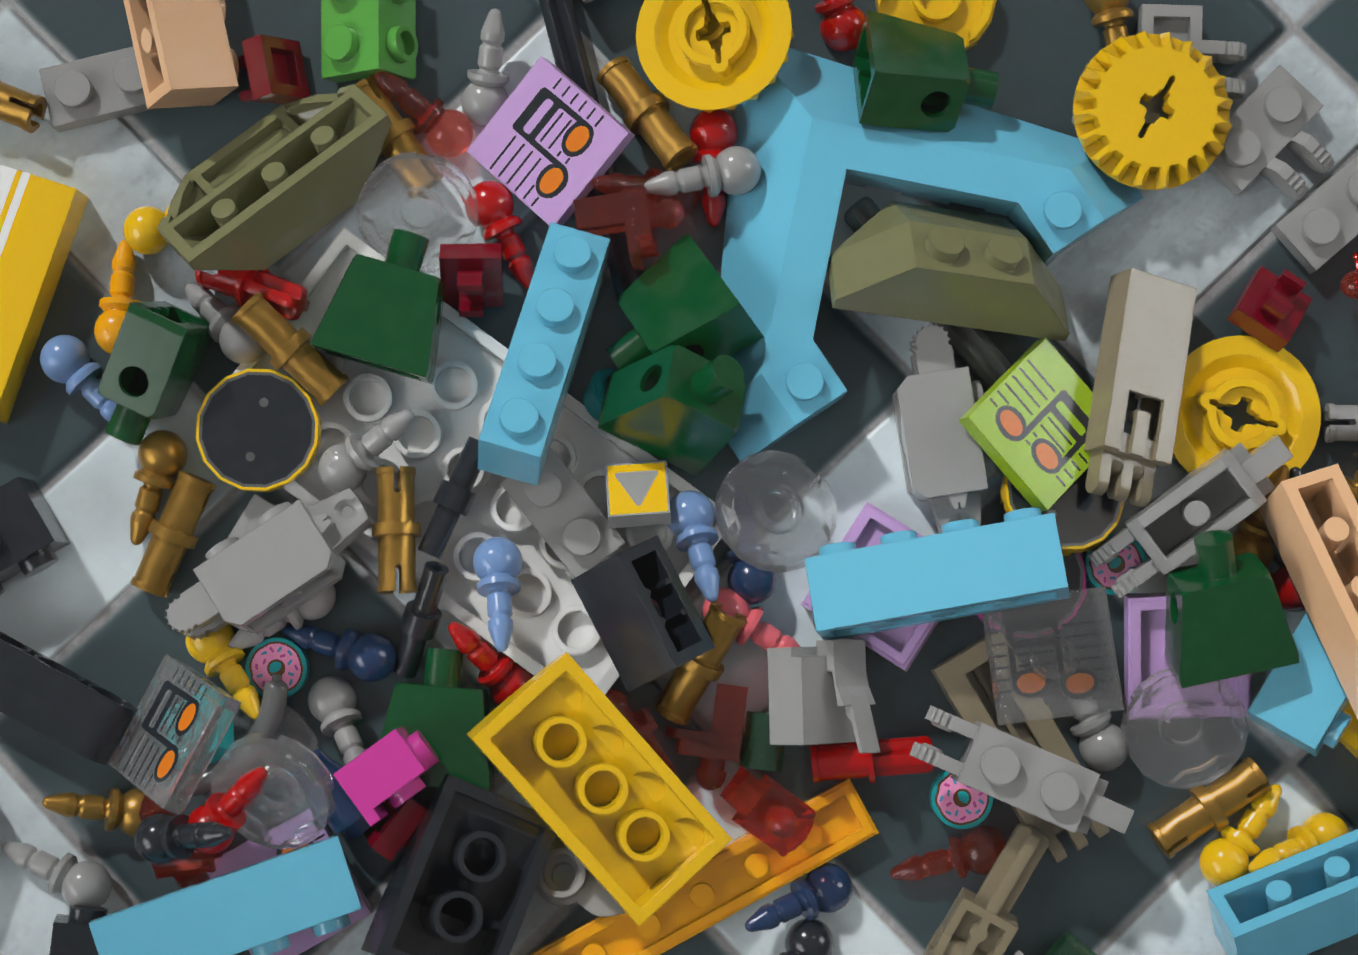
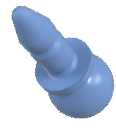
(68, 362)
(692, 523)
(497, 565)

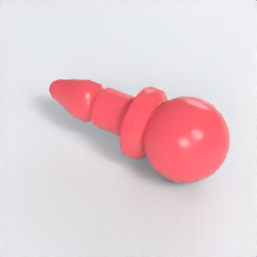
(760, 632)

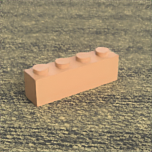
(182, 51)
(1317, 538)

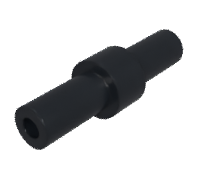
(453, 499)
(421, 619)

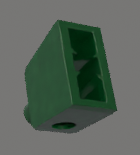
(915, 76)
(684, 305)
(387, 312)
(155, 344)
(675, 405)
(1224, 616)
(444, 717)

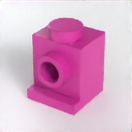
(387, 772)

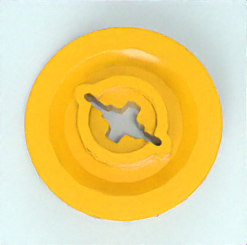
(691, 68)
(1111, 117)
(1272, 384)

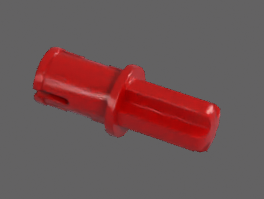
(281, 294)
(845, 761)

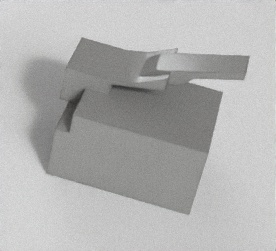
(821, 695)

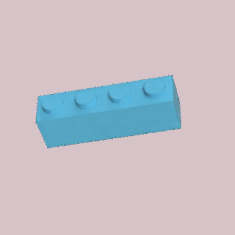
(543, 354)
(936, 575)
(1304, 698)
(1291, 903)
(239, 909)

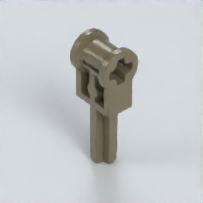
(983, 920)

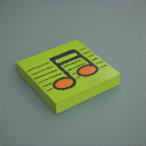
(1035, 424)

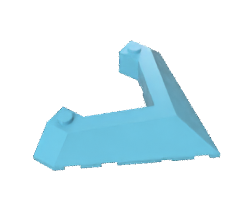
(785, 226)

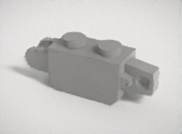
(936, 451)
(1204, 500)
(271, 568)
(1024, 776)

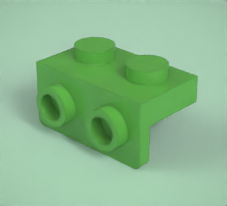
(368, 39)

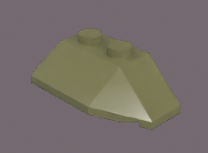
(276, 182)
(948, 272)

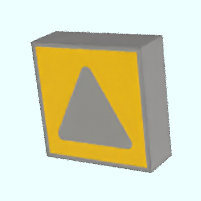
(637, 494)

